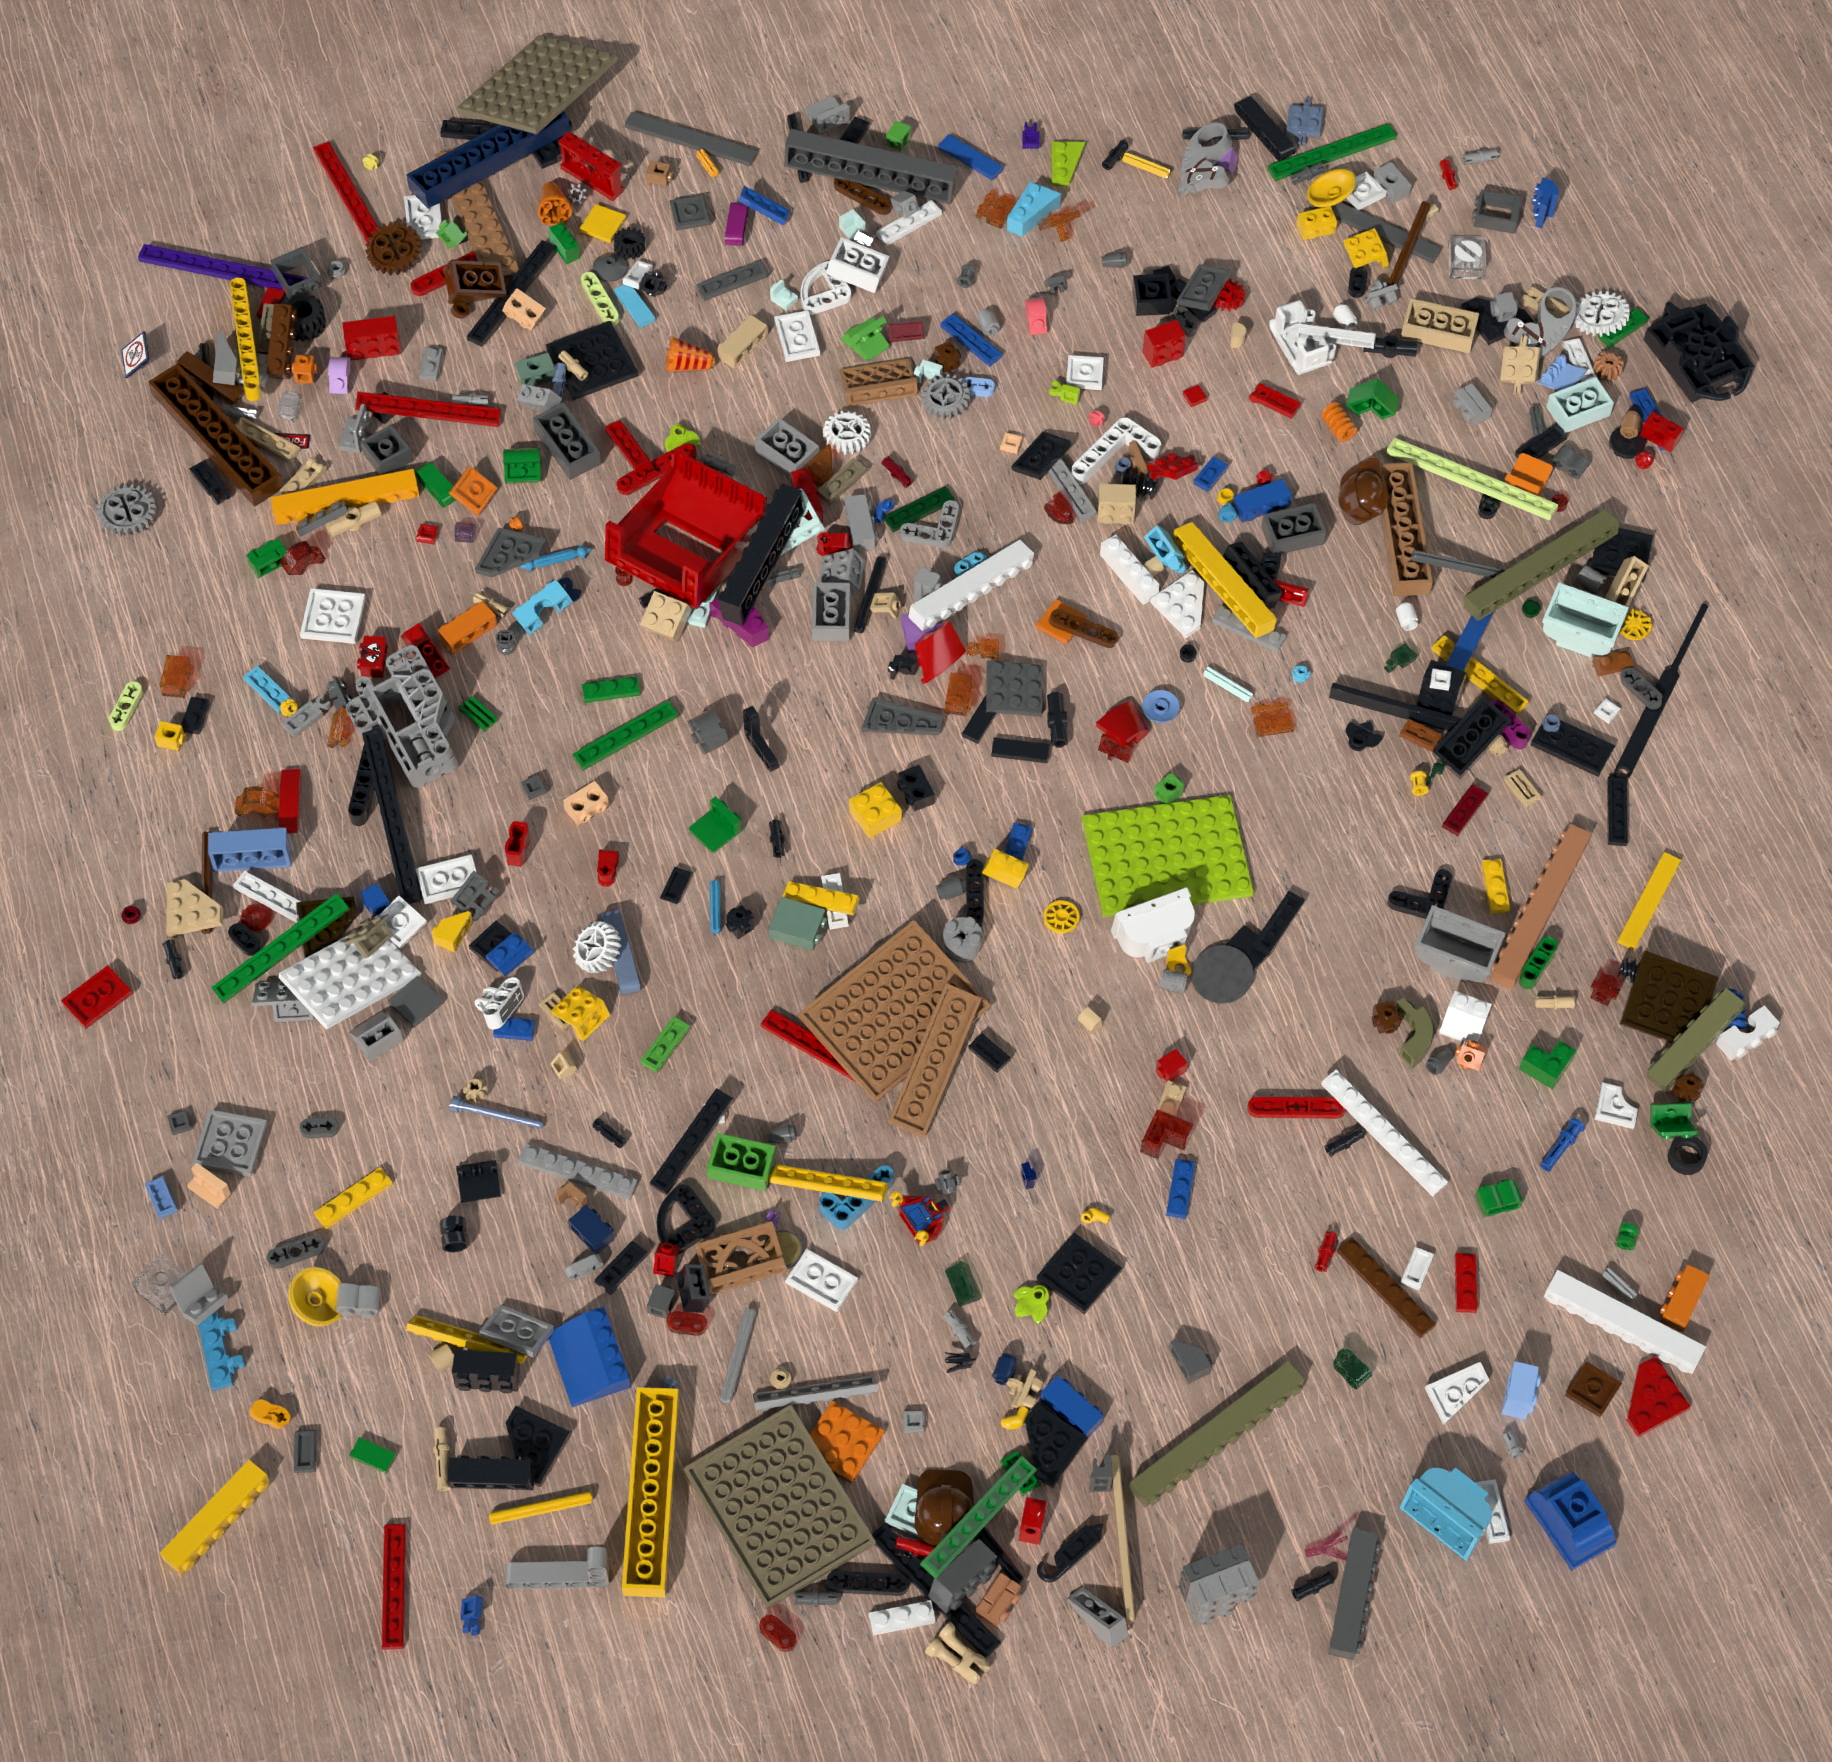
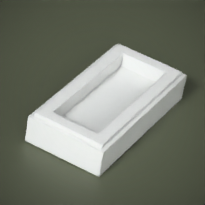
(635, 274)
(1417, 1268)

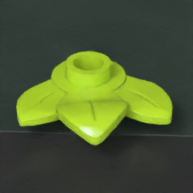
(675, 440)
(1029, 1304)

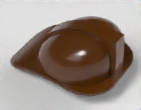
(1363, 492)
(941, 1503)

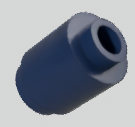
(1004, 1368)

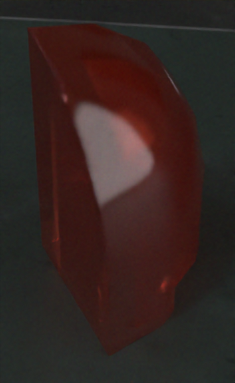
(1059, 510)

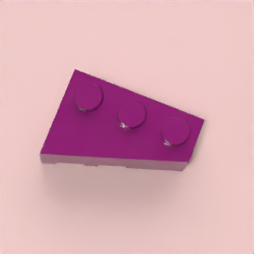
(752, 632)

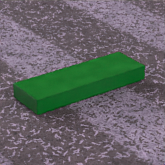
(1636, 320)

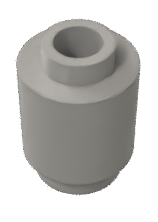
(988, 322)

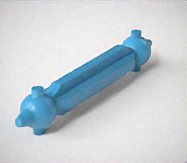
(557, 557)

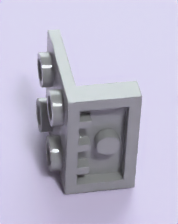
(828, 114)
(355, 431)
(842, 567)
(197, 1295)

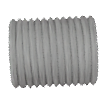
(1591, 579)
(1173, 981)

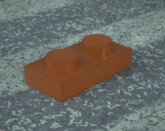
(1612, 663)
(1420, 735)

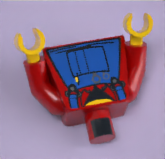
(921, 1215)

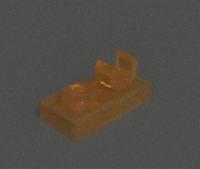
(336, 731)

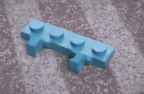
(218, 1363)

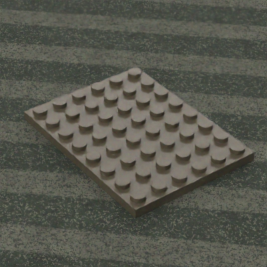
(537, 84)
(779, 1506)

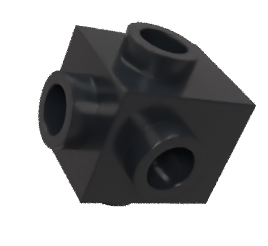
(654, 283)
(739, 921)

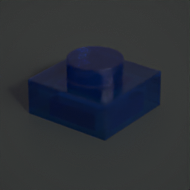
(1028, 1175)

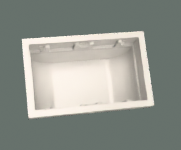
(1156, 929)

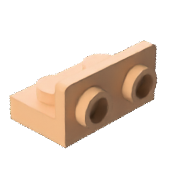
(208, 1186)

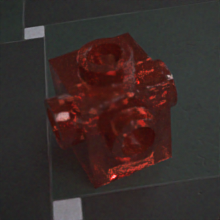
(1605, 989)

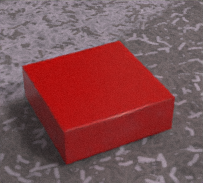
(1194, 396)
(427, 534)

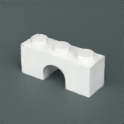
(1736, 1043)

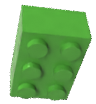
(741, 1162)

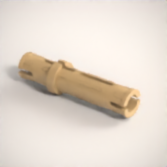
(441, 1453)

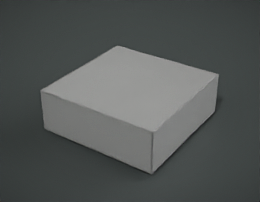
(913, 1421)

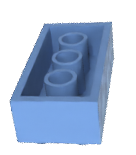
(249, 849)

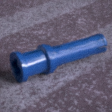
(1567, 1138)

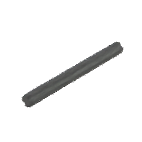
(1455, 564)

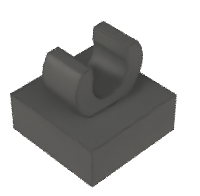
(1055, 282)

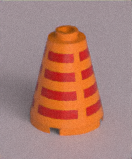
(687, 357)

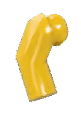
(1093, 1215)
(1015, 1421)

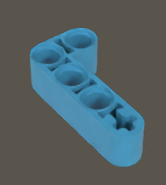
(846, 1208)

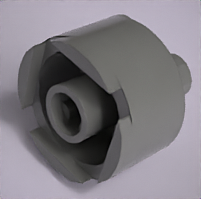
(707, 731)

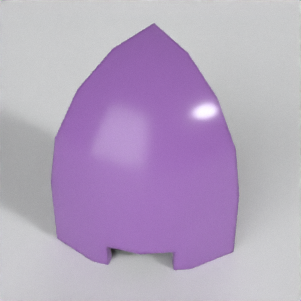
(1229, 161)

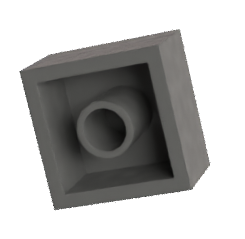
(386, 450)

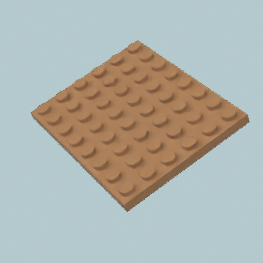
(883, 1007)

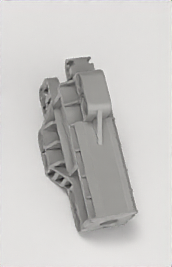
(422, 745)

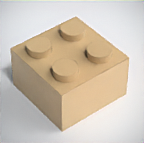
(1116, 503)
(665, 616)

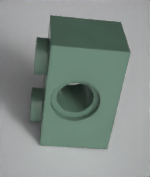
(535, 370)

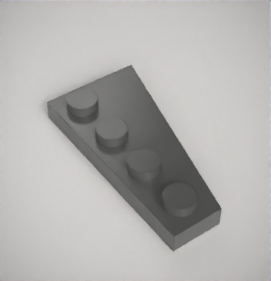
(897, 718)

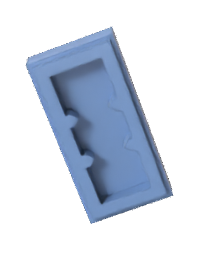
(161, 1197)

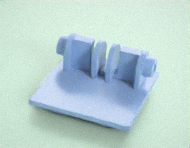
(1561, 375)

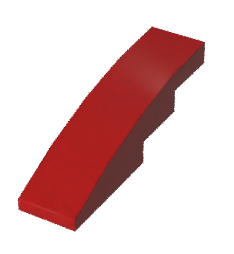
(289, 800)

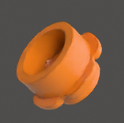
(516, 524)

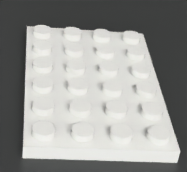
(342, 982)

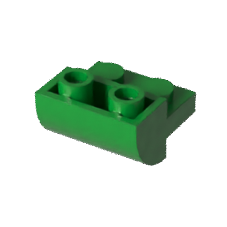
(522, 465)

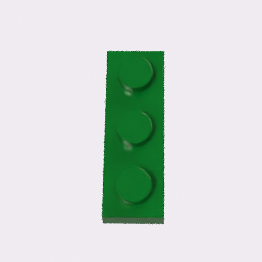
(610, 689)

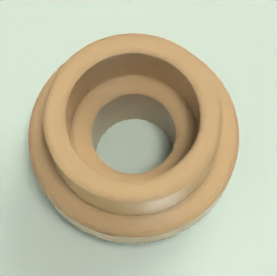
(780, 1384)

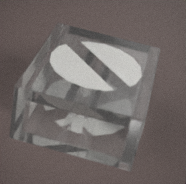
(1467, 257)

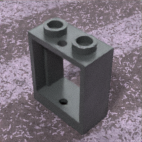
(1497, 200)
(296, 258)

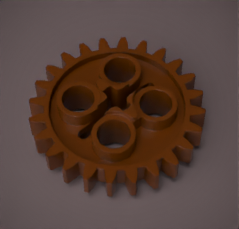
(378, 254)

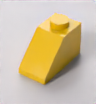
(452, 930)

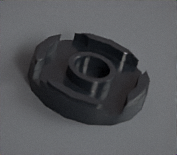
(1626, 447)

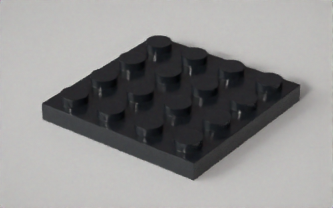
(600, 354)

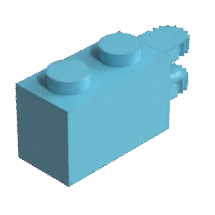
(1166, 549)

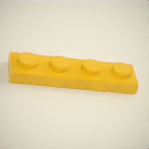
(822, 898)
(353, 1198)

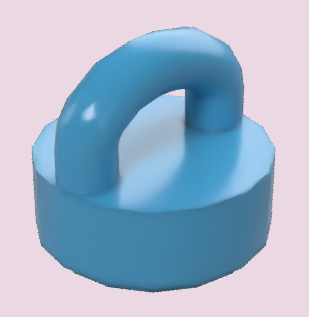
(1227, 513)

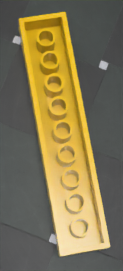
(650, 1492)

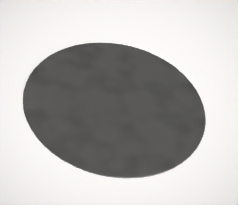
(1222, 974)

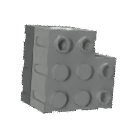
(1218, 1583)

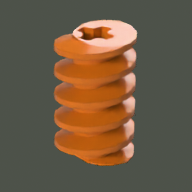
(1338, 422)

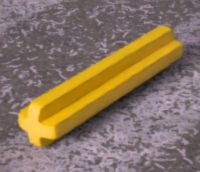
(1146, 165)

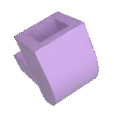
(338, 374)

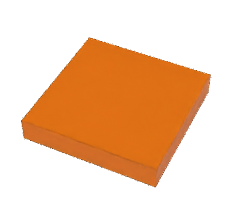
(473, 490)
(1044, 625)

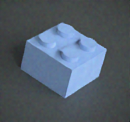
(1521, 1390)

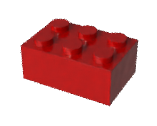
(371, 338)

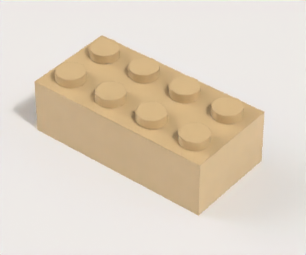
(1439, 325)

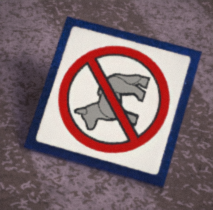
(135, 354)

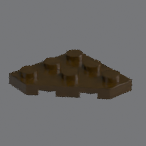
(332, 932)

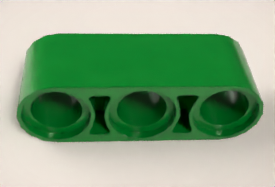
(435, 484)
(1539, 955)

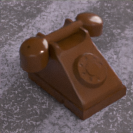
(471, 283)

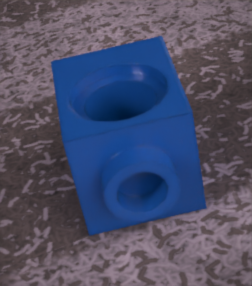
(374, 900)

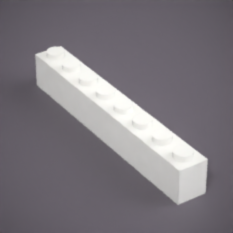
(971, 585)
(1625, 1322)

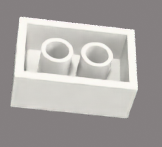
(857, 265)

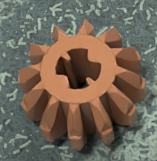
(1608, 366)

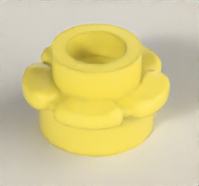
(370, 162)

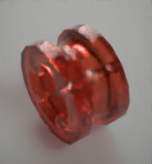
(1562, 499)

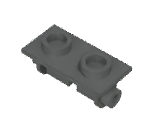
(338, 689)

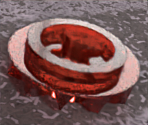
(256, 924)

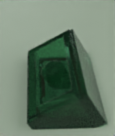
(963, 1284)

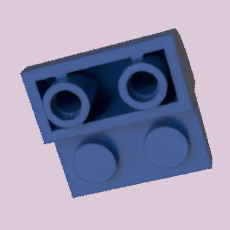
(1545, 200)

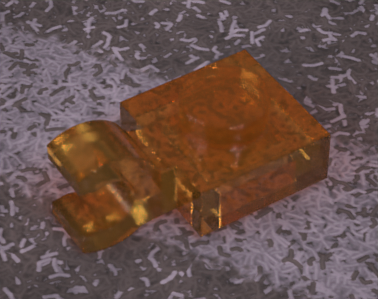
(986, 648)

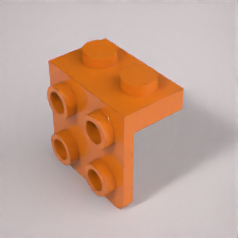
(1529, 474)

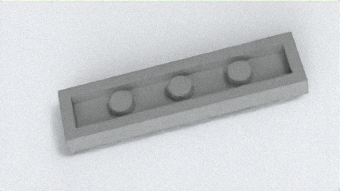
(1072, 491)
(1227, 619)

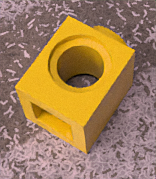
(163, 735)

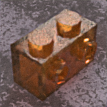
(958, 694)

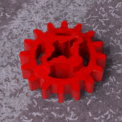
(1230, 296)

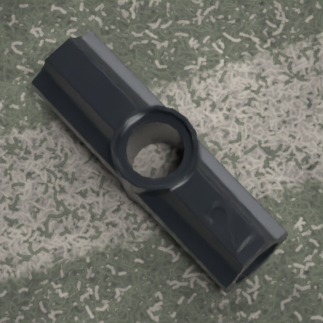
(1392, 346)
(1057, 719)

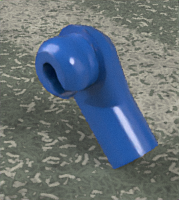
(882, 508)

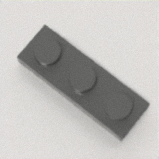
(321, 517)

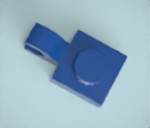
(470, 1612)

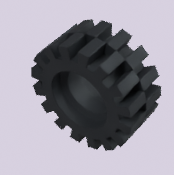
(629, 236)

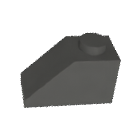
(1191, 1360)

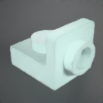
(782, 296)
(927, 369)

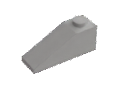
(225, 362)
(1101, 1618)

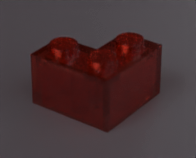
(1165, 1129)

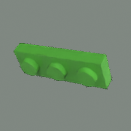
(665, 1044)

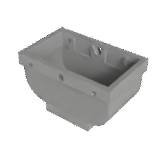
(1458, 946)

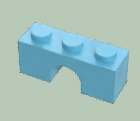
(551, 596)

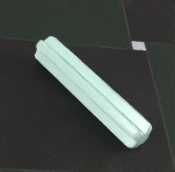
(1228, 684)

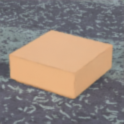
(1011, 443)

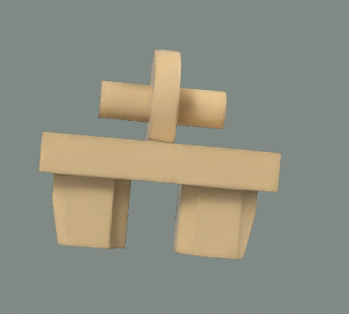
(1028, 1381)

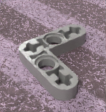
(936, 533)

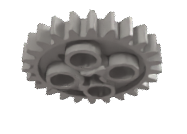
(113, 515)

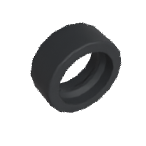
(1683, 1168)

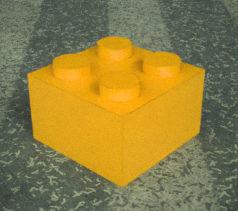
(875, 810)

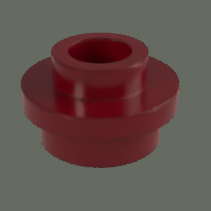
(130, 910)

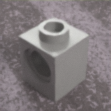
(905, 204)

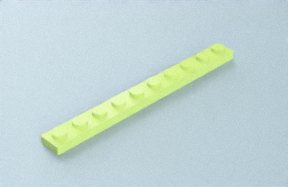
(1472, 479)

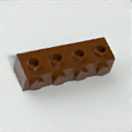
(281, 341)

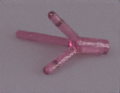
(1328, 1544)

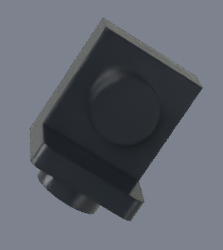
(902, 664)

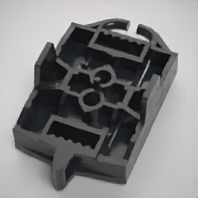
(1707, 344)

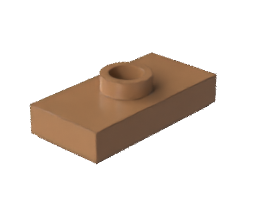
(1137, 459)

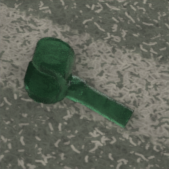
(1437, 769)

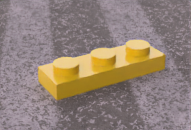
(1495, 886)

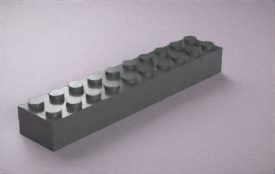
(870, 166)

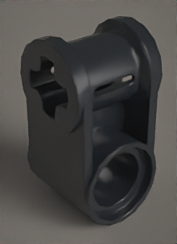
(1271, 564)

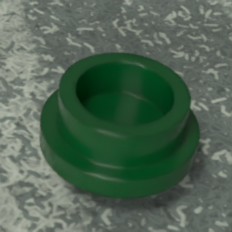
(1530, 608)

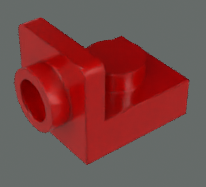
(665, 1259)

